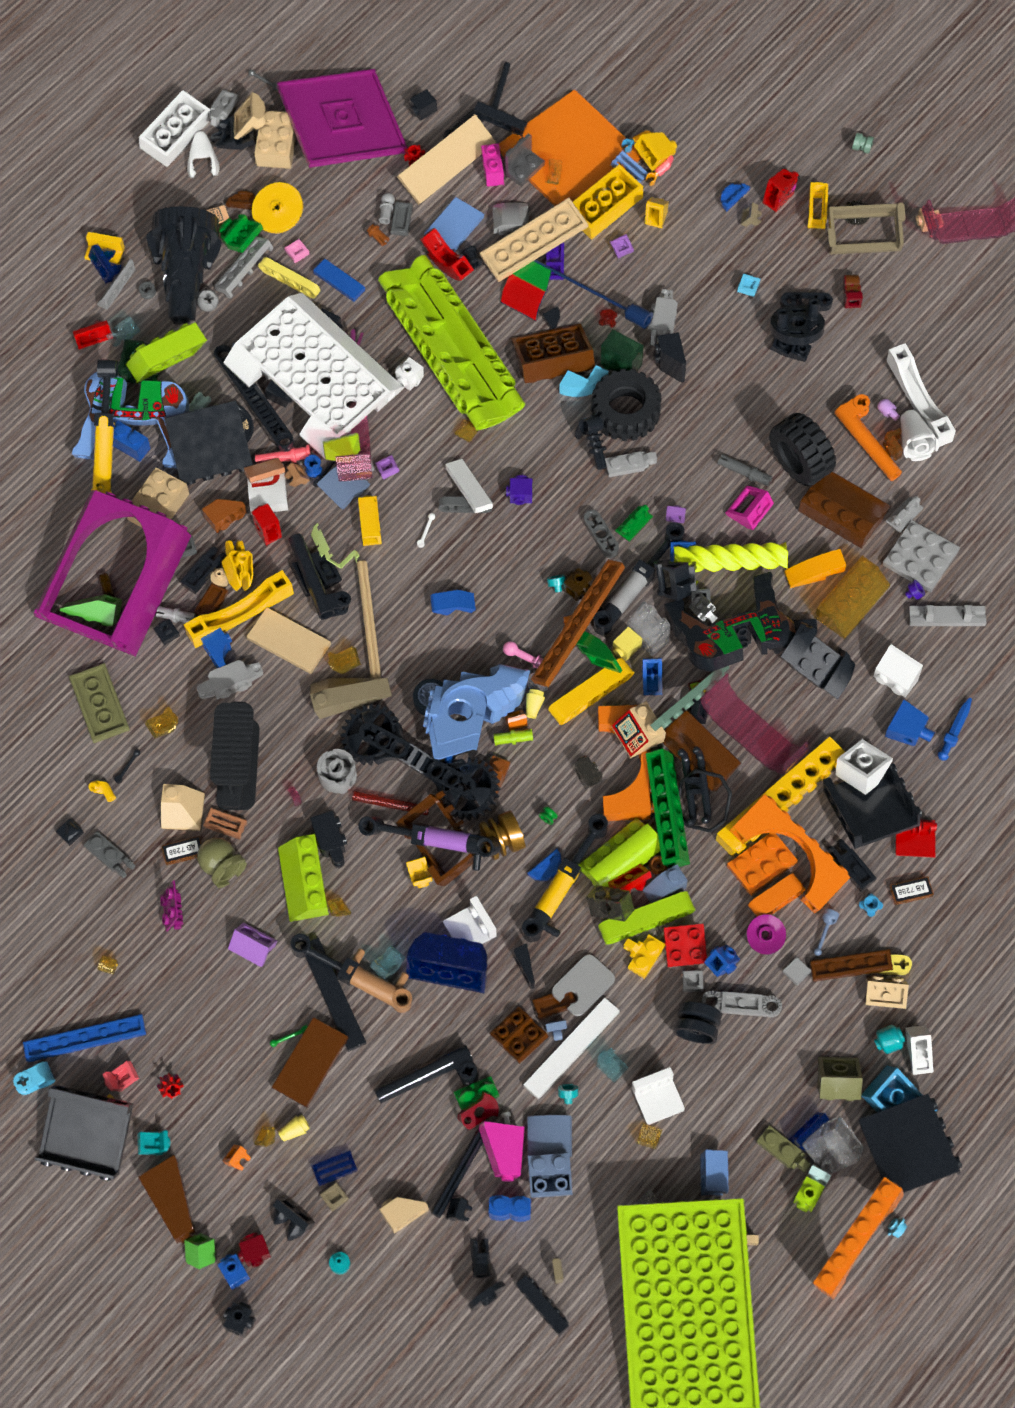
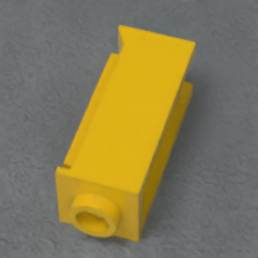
(818, 190)
(369, 520)

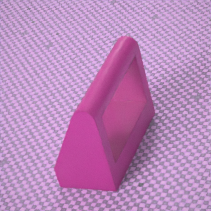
(756, 509)

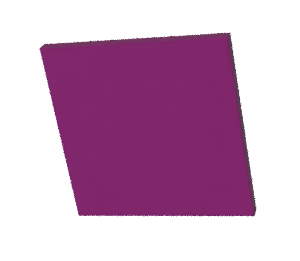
(341, 118)

